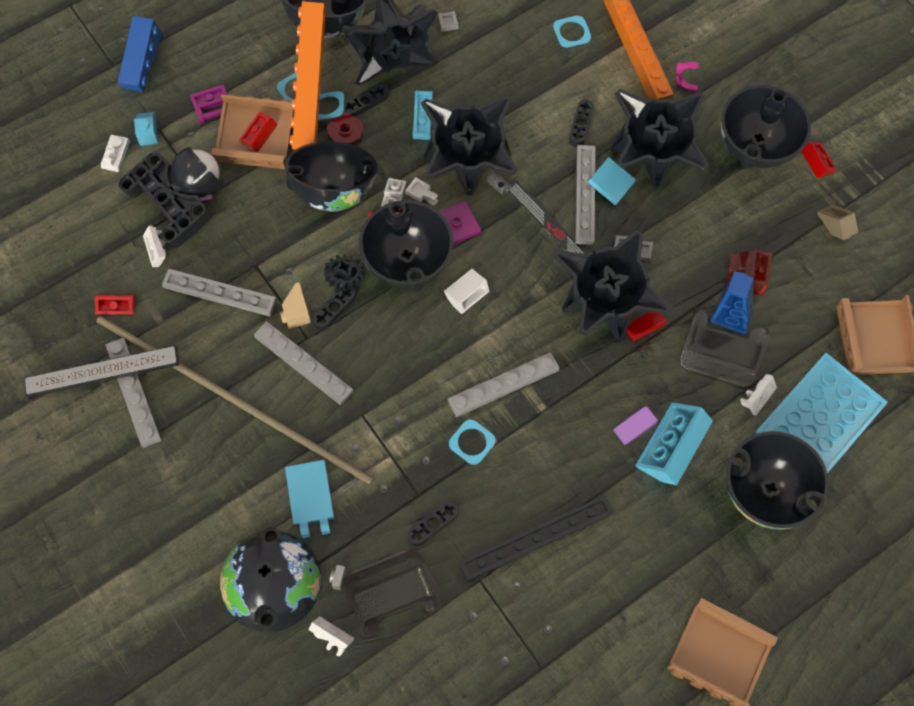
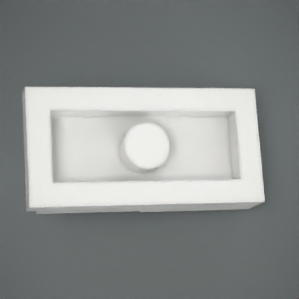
(115, 153)
(154, 246)
(761, 395)
(327, 631)

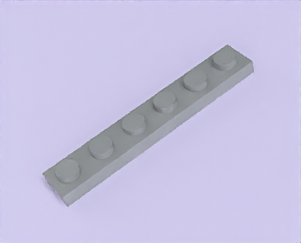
(585, 195)
(219, 292)
(303, 363)
(503, 384)
(135, 399)

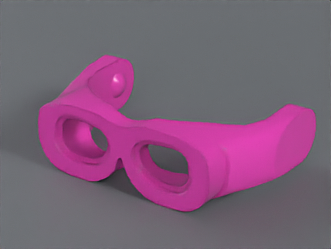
(680, 81)

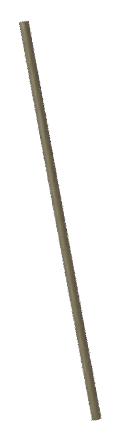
(243, 405)

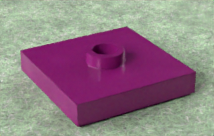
(461, 222)

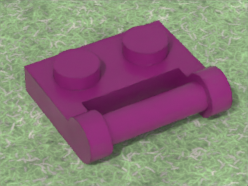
(206, 100)

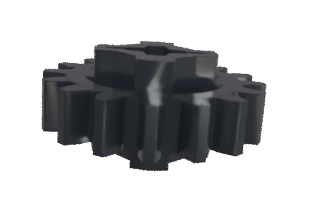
(344, 272)

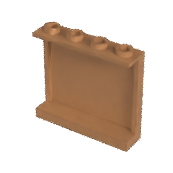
(235, 119)
(877, 336)
(721, 653)

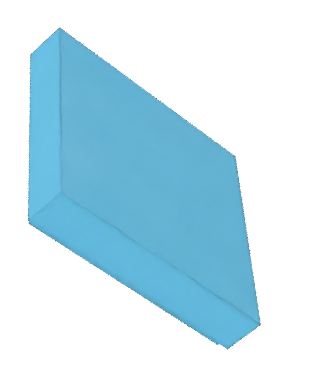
(611, 181)

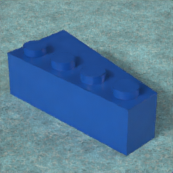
(139, 53)
(735, 305)

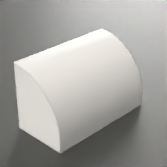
(467, 291)

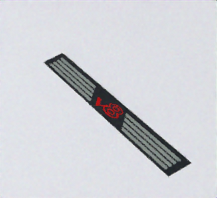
(544, 218)

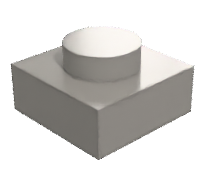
(448, 21)
(337, 577)

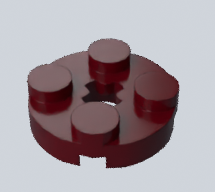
(346, 120)

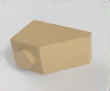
(294, 308)

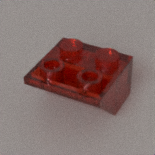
(754, 264)

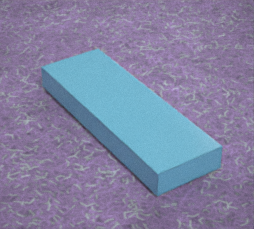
(421, 121)

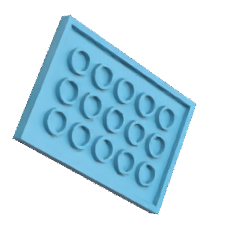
(826, 410)

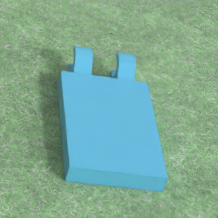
(309, 496)

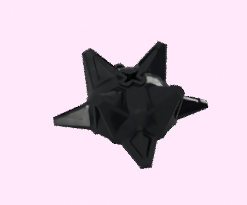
(391, 40)
(659, 134)
(467, 141)
(610, 286)

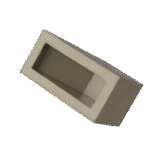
(839, 221)

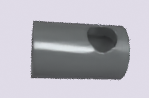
(498, 183)

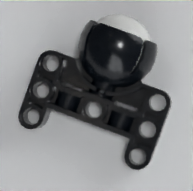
(185, 180)

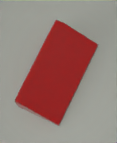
(258, 132)
(818, 159)
(115, 304)
(645, 325)

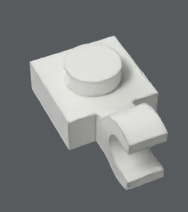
(420, 190)

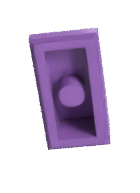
(635, 425)

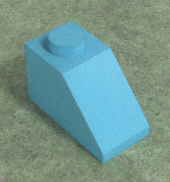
(146, 128)

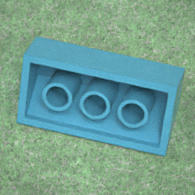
(674, 442)

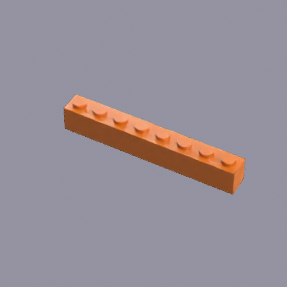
(639, 49)
(308, 74)

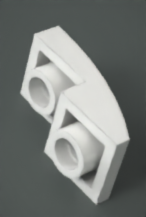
(393, 191)

